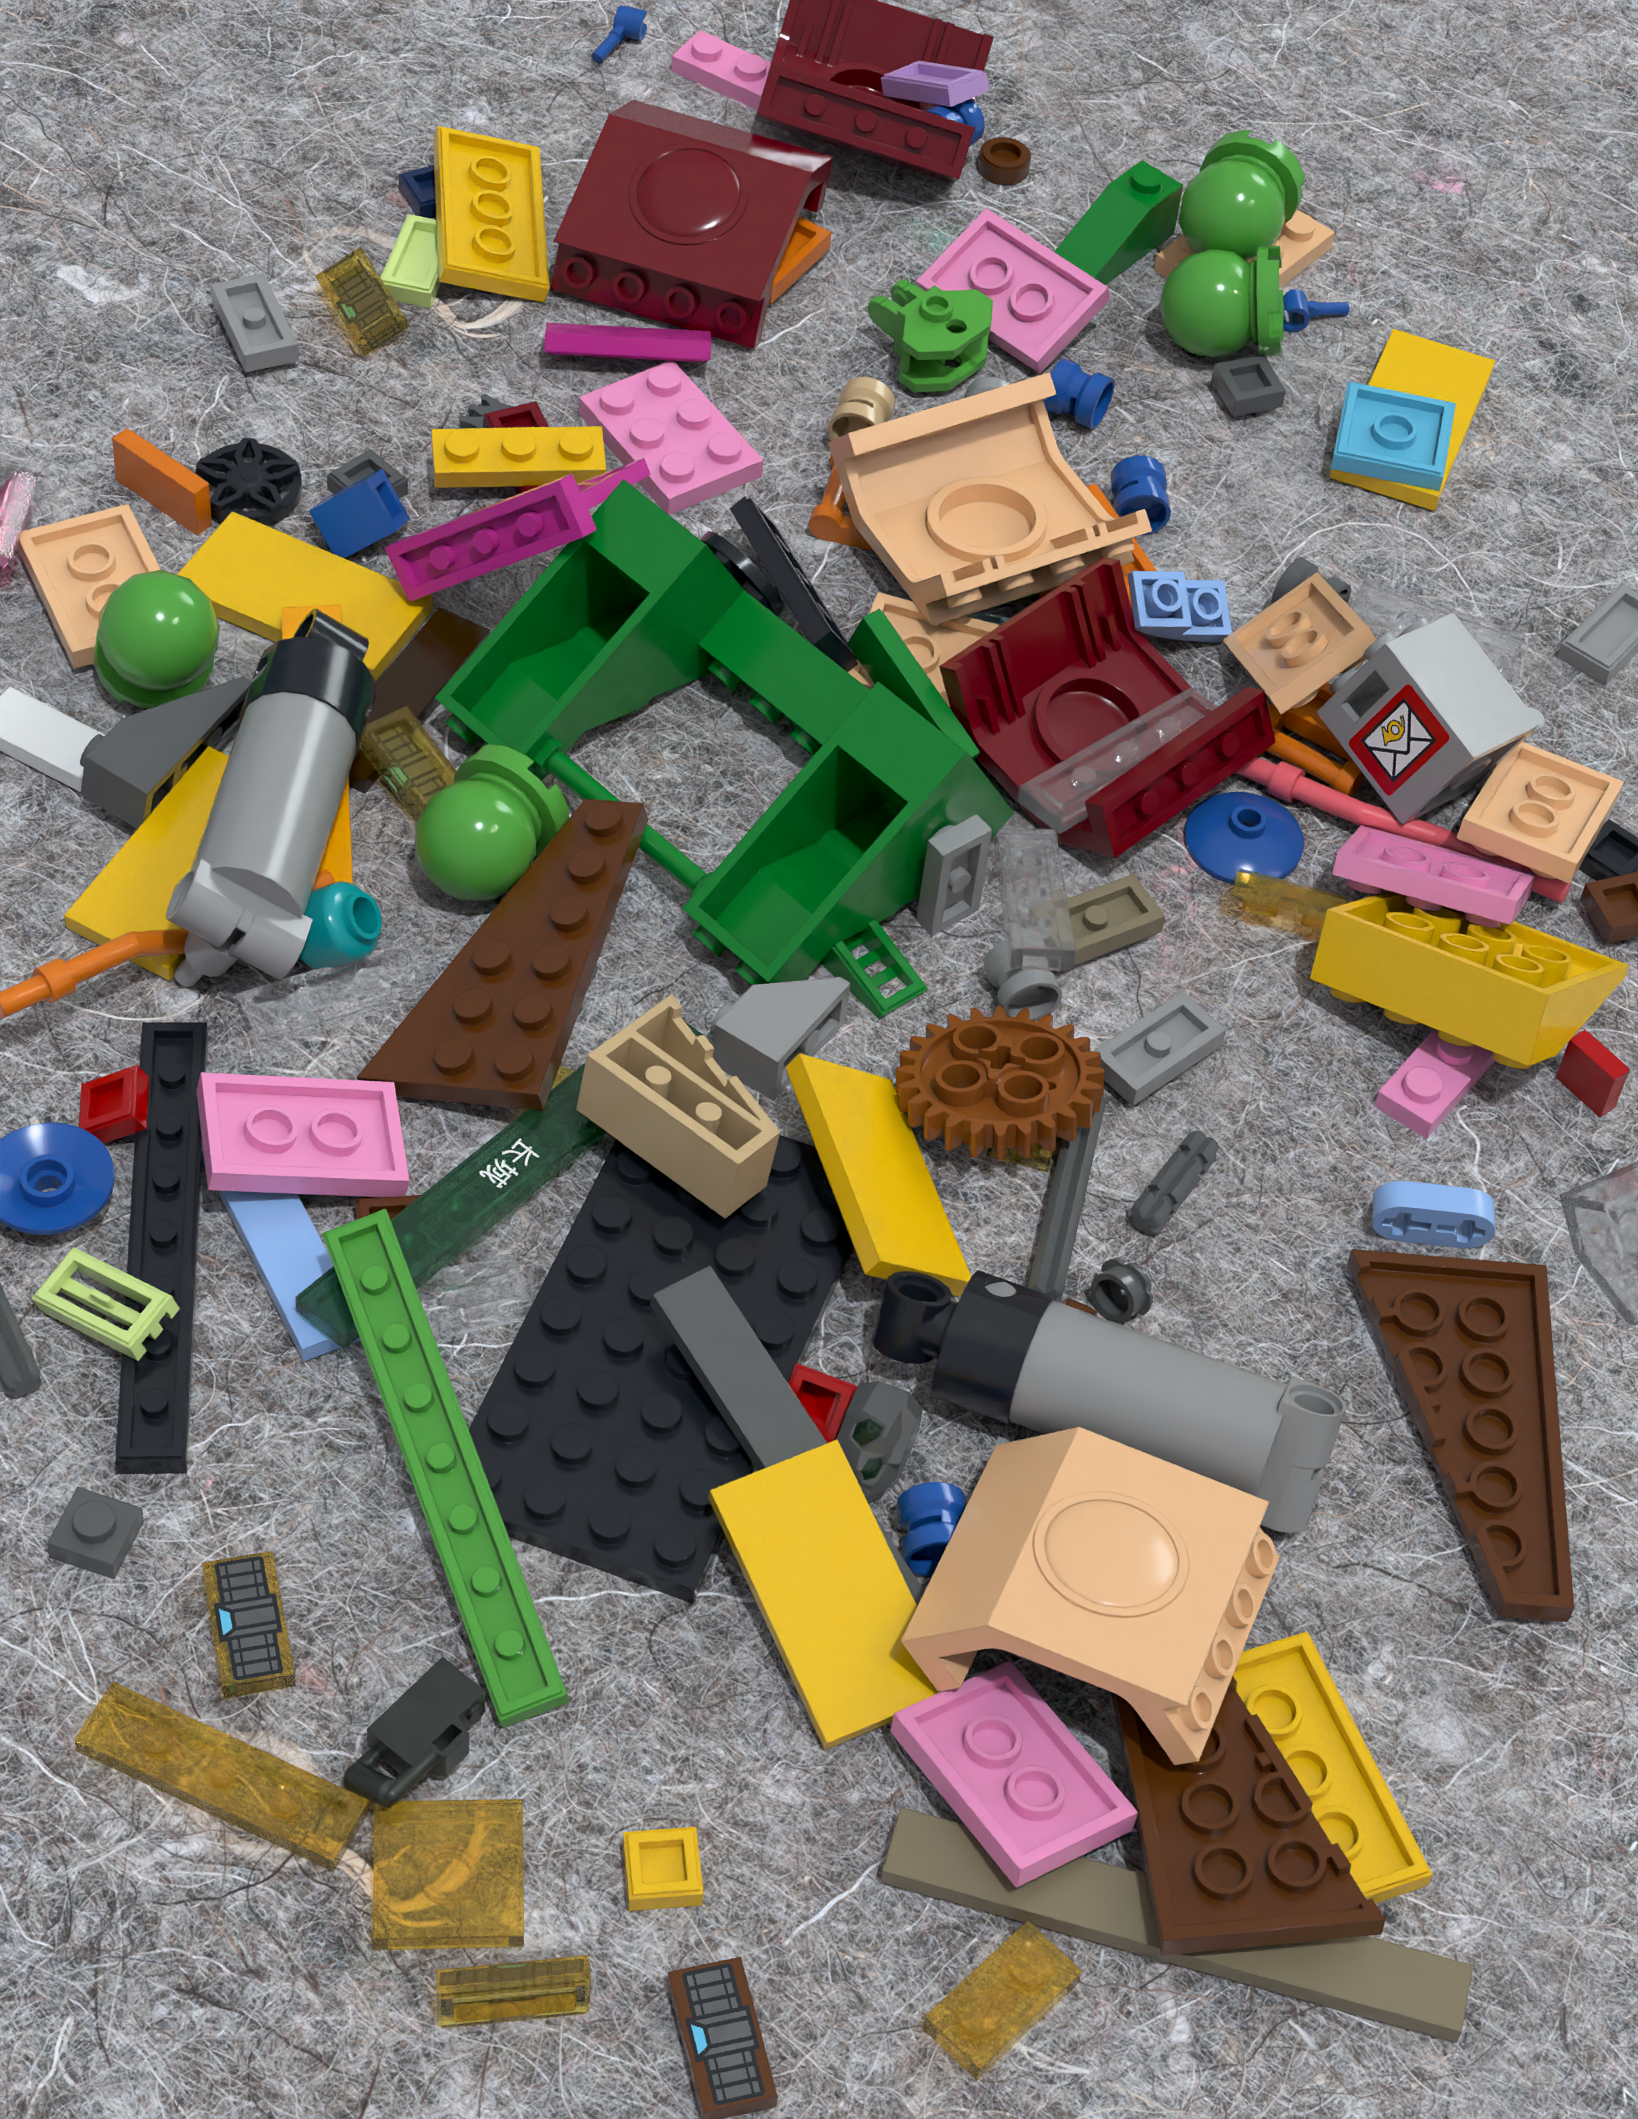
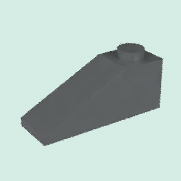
(154, 748)

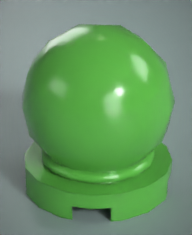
(1241, 196)
(1222, 303)
(156, 639)
(487, 825)

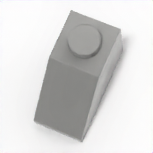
(774, 1025)

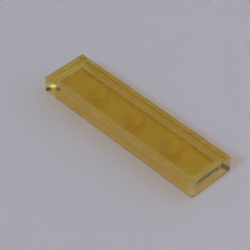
(222, 1776)

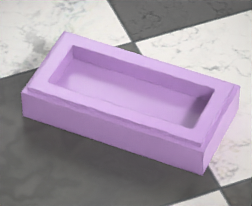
(935, 83)

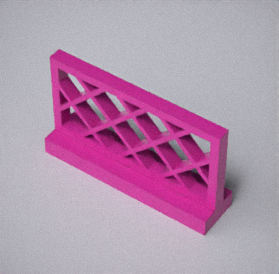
(504, 531)

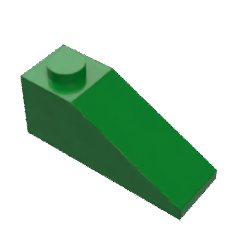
(1124, 223)

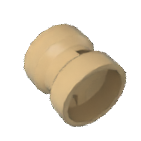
(861, 405)

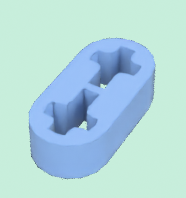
(1433, 1214)

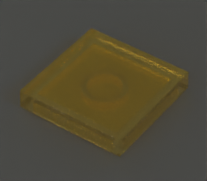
(448, 1874)

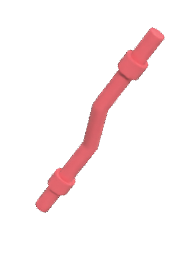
(1289, 784)

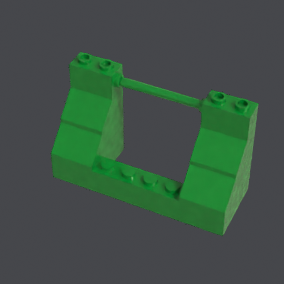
(655, 609)

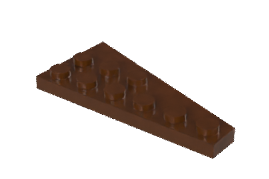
(514, 991)
(1482, 1389)
(1235, 1842)

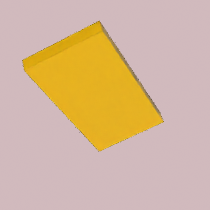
(490, 214)
(1431, 371)
(259, 570)
(141, 877)
(877, 1172)
(825, 1590)
(1326, 1752)

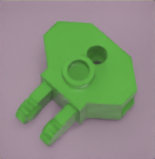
(933, 329)

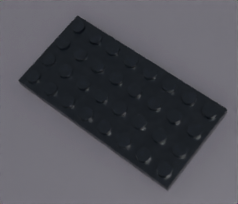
(595, 1415)

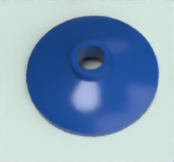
(1243, 833)
(55, 1158)

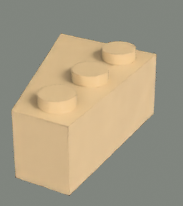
(679, 1109)

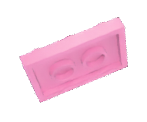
(1034, 291)
(676, 431)
(1433, 876)
(301, 1135)
(1013, 1773)

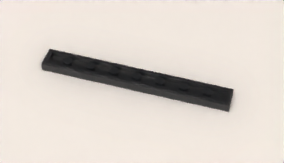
(164, 1250)

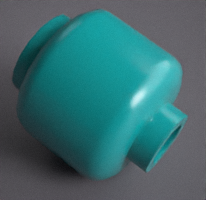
(342, 926)

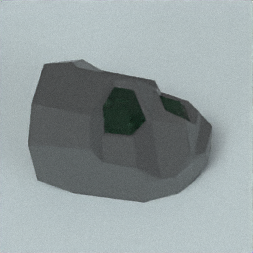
(879, 1435)

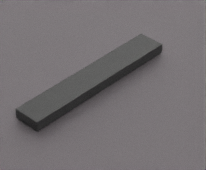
(743, 1378)

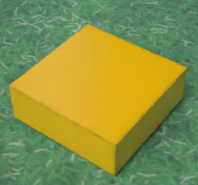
(662, 1868)

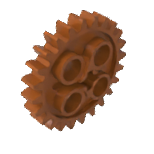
(1000, 1082)

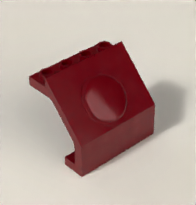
(831, 90)
(685, 220)
(1073, 676)

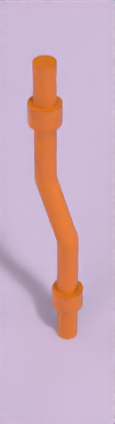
(59, 978)

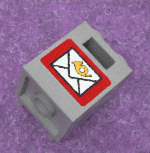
(1427, 716)

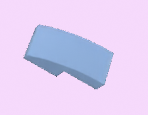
(1178, 607)

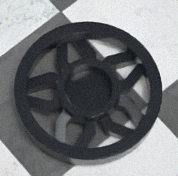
(251, 483)
(744, 572)

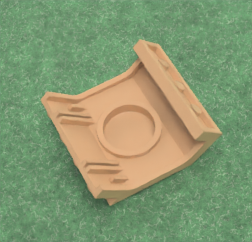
(977, 502)
(1103, 1575)

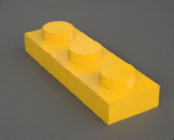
(515, 455)

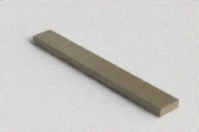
(1116, 1910)

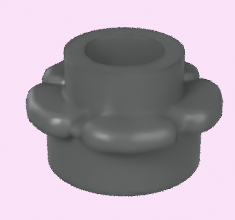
(1121, 1290)

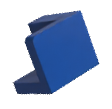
(359, 514)

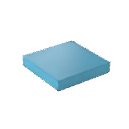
(1393, 436)

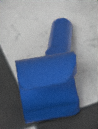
(627, 24)
(1299, 310)

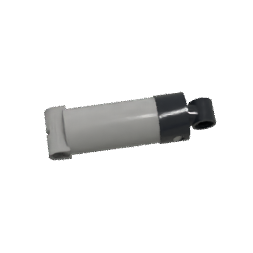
(275, 804)
(1062, 1369)

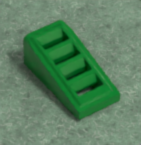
(843, 964)

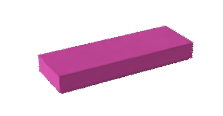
(627, 342)

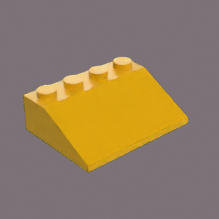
(1470, 981)

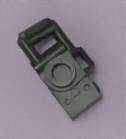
(418, 1735)

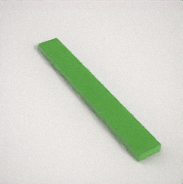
(446, 1470)

